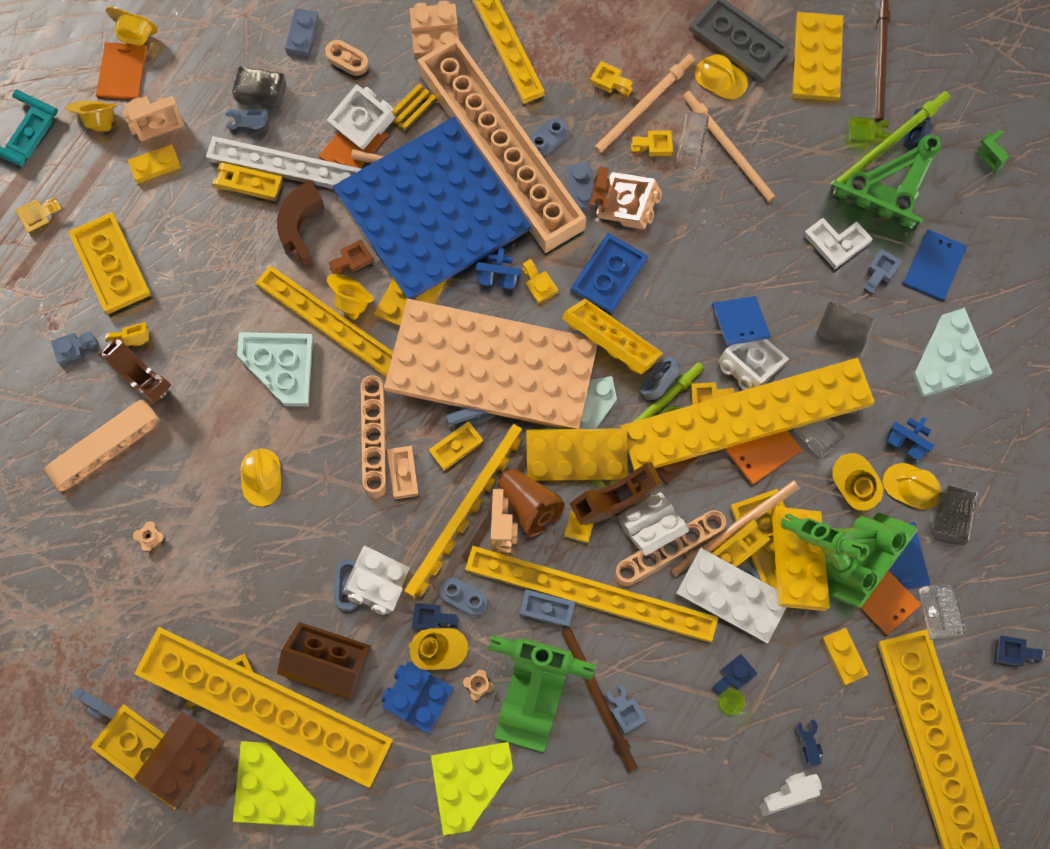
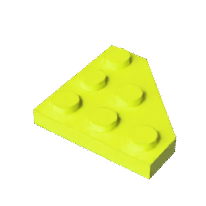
(468, 783)
(269, 790)

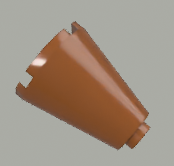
(530, 501)

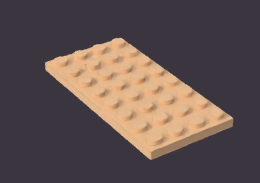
(491, 365)

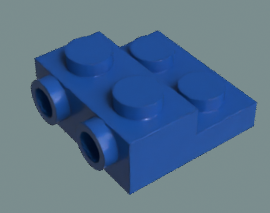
(416, 697)

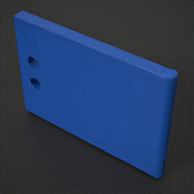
(935, 265)
(741, 320)
(911, 566)

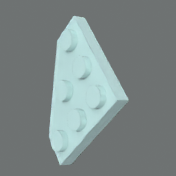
(951, 356)
(280, 363)
(598, 402)

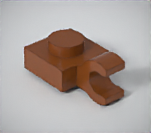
(600, 185)
(353, 256)

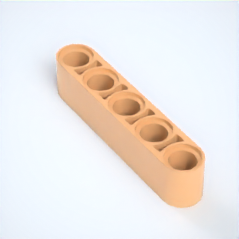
(101, 445)
(373, 448)
(662, 558)

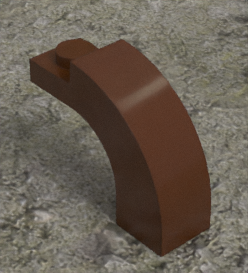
(294, 211)
(134, 372)
(616, 498)

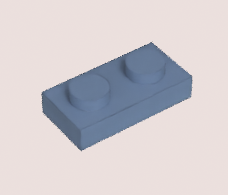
(301, 32)
(580, 184)
(547, 608)

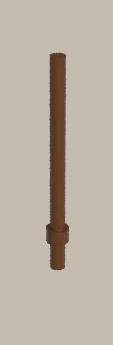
(883, 19)
(621, 745)

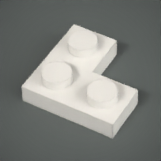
(836, 247)

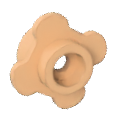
(148, 543)
(479, 677)

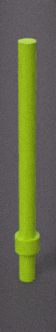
(927, 110)
(682, 383)

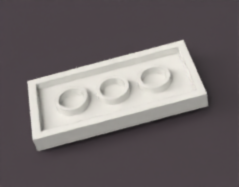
(732, 595)

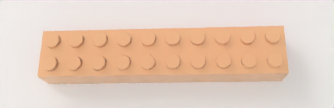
(502, 143)

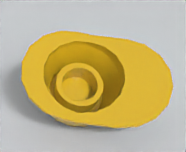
(131, 27)
(721, 77)
(94, 114)
(349, 295)
(261, 477)
(857, 481)
(911, 486)
(438, 648)

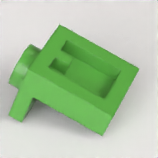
(993, 153)

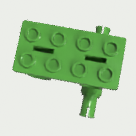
(885, 197)
(857, 554)
(534, 689)

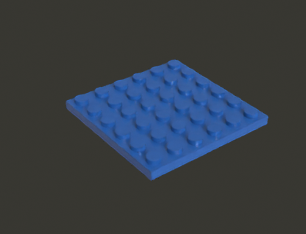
(431, 208)

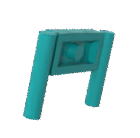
(30, 129)

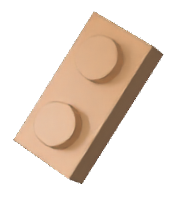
(402, 472)

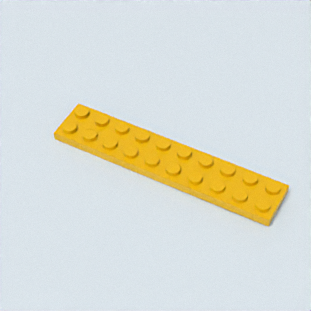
(748, 415)
(264, 707)
(937, 743)

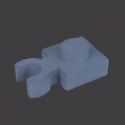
(95, 705)
(627, 712)

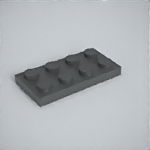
(739, 38)

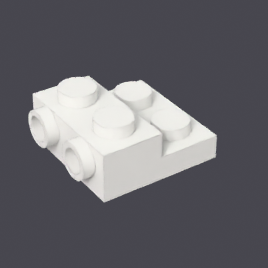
(361, 116)
(752, 362)
(652, 523)
(376, 581)
(795, 792)

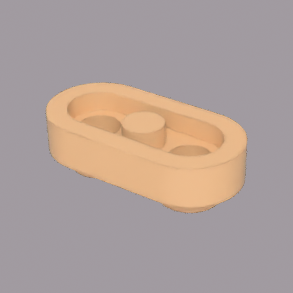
(348, 57)

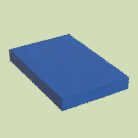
(609, 273)

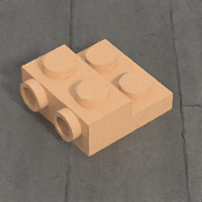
(432, 26)
(152, 119)
(631, 200)
(502, 526)

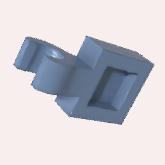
(249, 117)
(882, 269)
(70, 347)

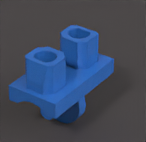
(487, 271)
(920, 446)

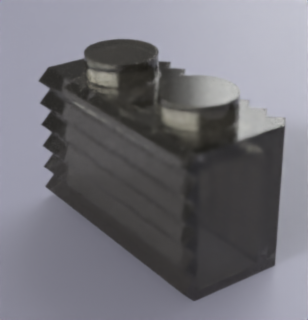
(259, 87)
(845, 327)
(955, 515)

